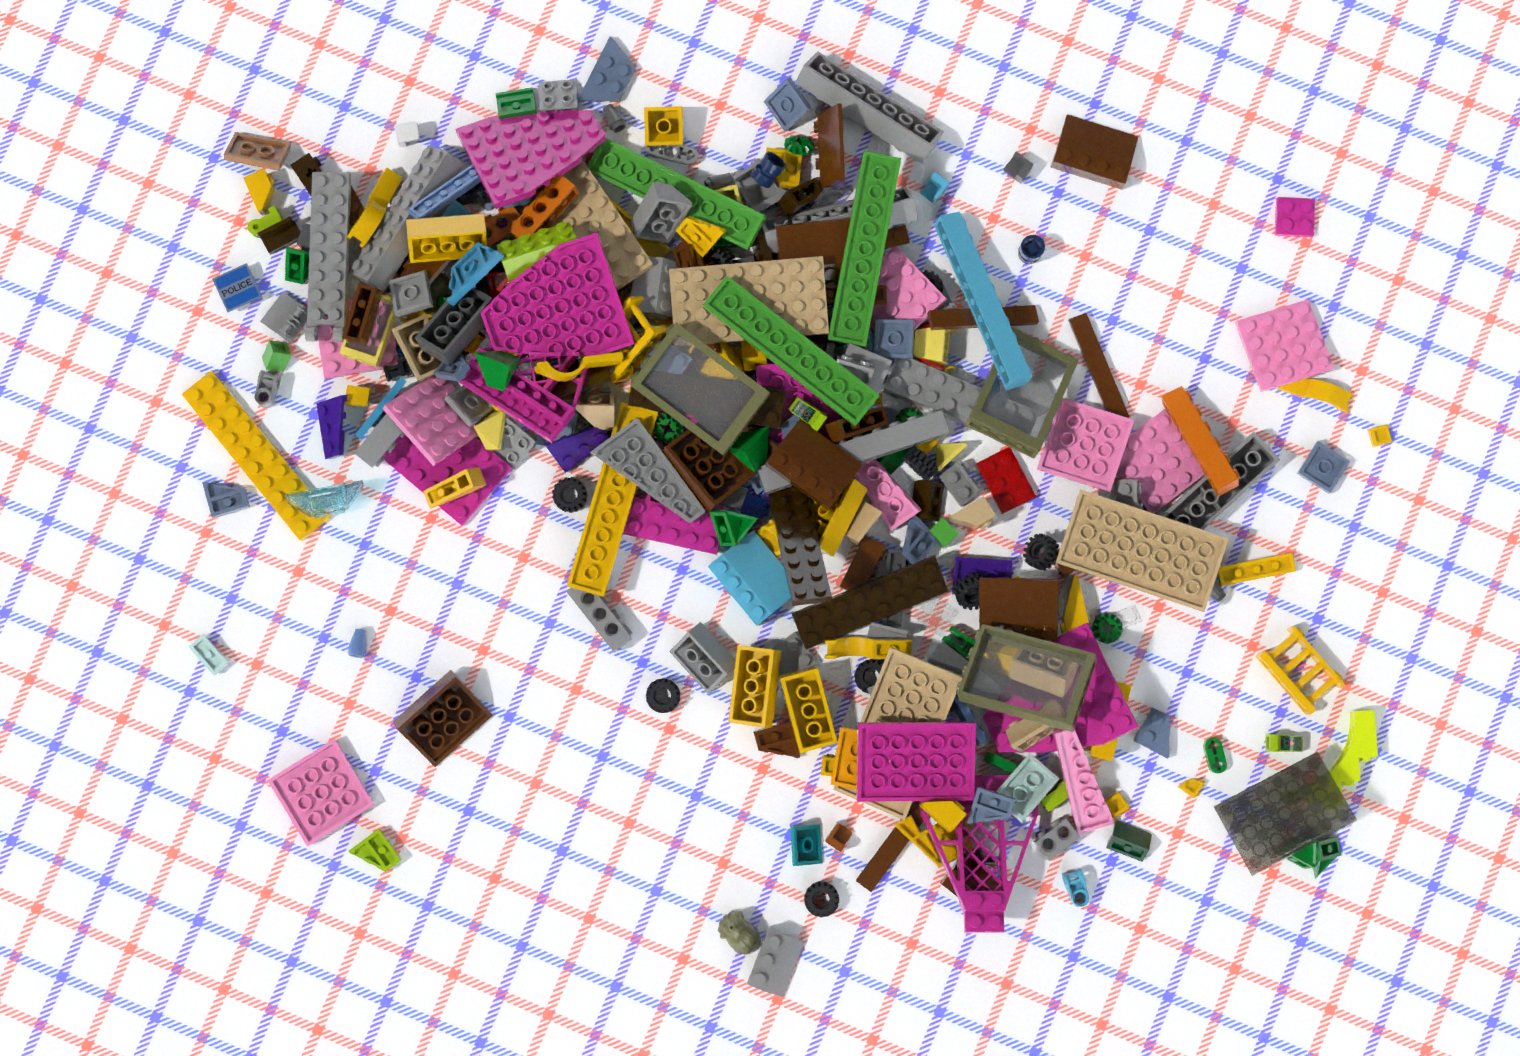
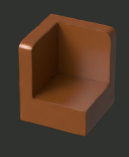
(838, 836)

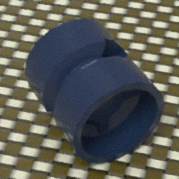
(769, 167)
(1031, 249)

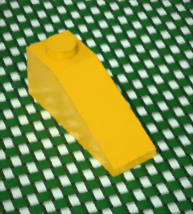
(454, 487)
(1074, 608)

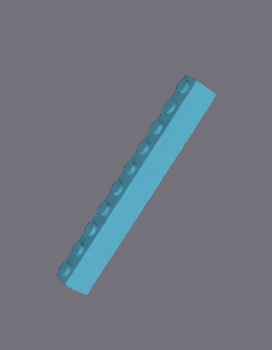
(983, 300)

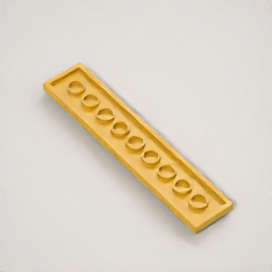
(250, 450)
(607, 516)

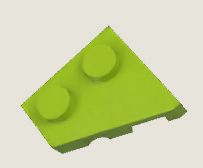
(377, 851)

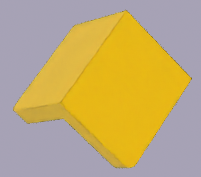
(357, 396)

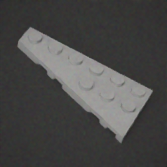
(643, 463)

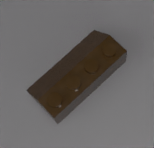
(567, 390)

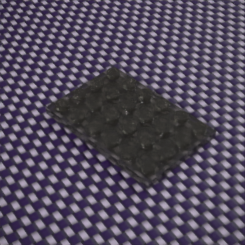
(1285, 813)

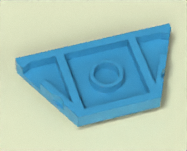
(471, 270)
(376, 416)

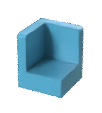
(935, 188)

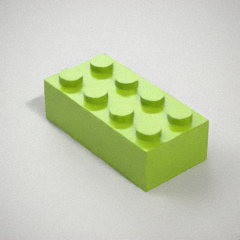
(529, 249)

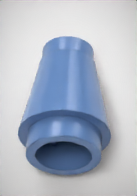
(357, 645)

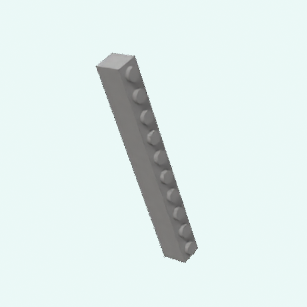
(877, 444)

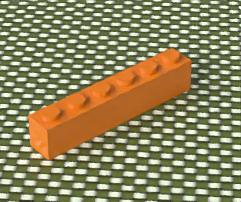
(1200, 441)

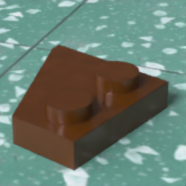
(777, 740)

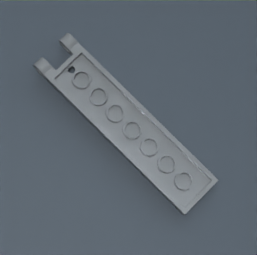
(328, 253)

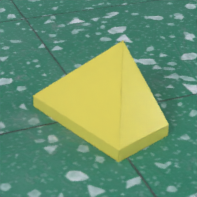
(491, 430)
(947, 452)

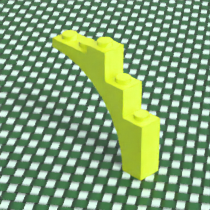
(1360, 744)

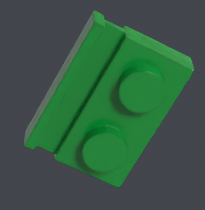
(516, 103)

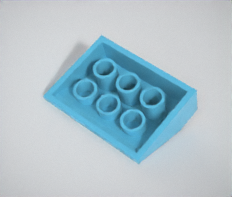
(753, 577)

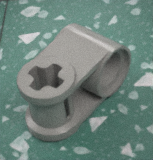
(268, 385)

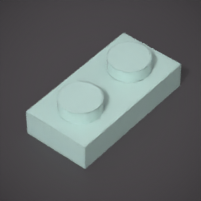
(208, 654)

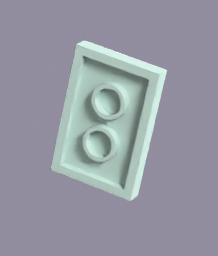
(1028, 786)

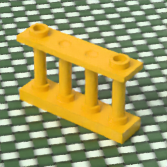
(642, 346)
(1294, 688)

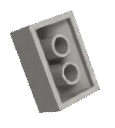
(660, 213)
(655, 289)
(379, 441)
(703, 657)
(775, 962)

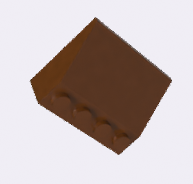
(830, 148)
(1094, 152)
(815, 239)
(813, 464)
(705, 470)
(1020, 605)
(442, 718)

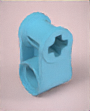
(1075, 886)

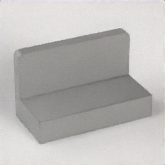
(879, 631)

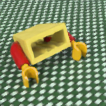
(932, 347)

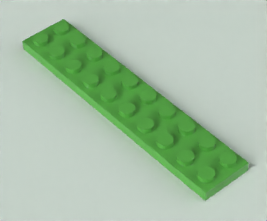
(638, 173)
(864, 248)
(791, 350)

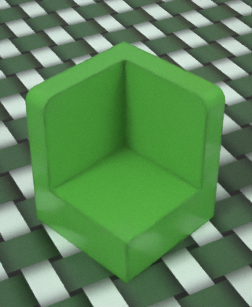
(276, 356)
(943, 532)

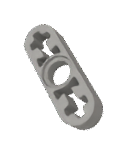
(685, 150)

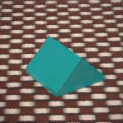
(806, 845)

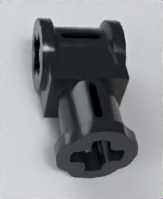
(398, 370)

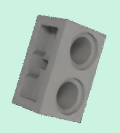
(1058, 843)

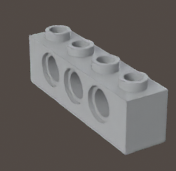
(614, 641)

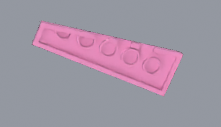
(886, 494)
(1083, 792)

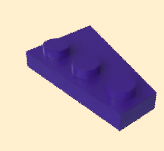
(331, 423)
(574, 448)
(983, 566)

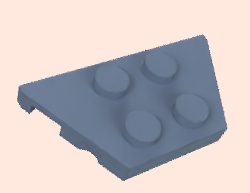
(609, 75)

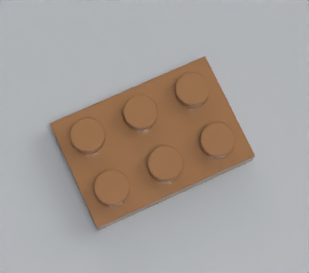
(257, 151)

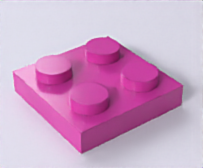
(1294, 217)

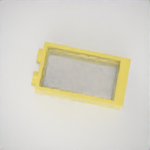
(378, 338)

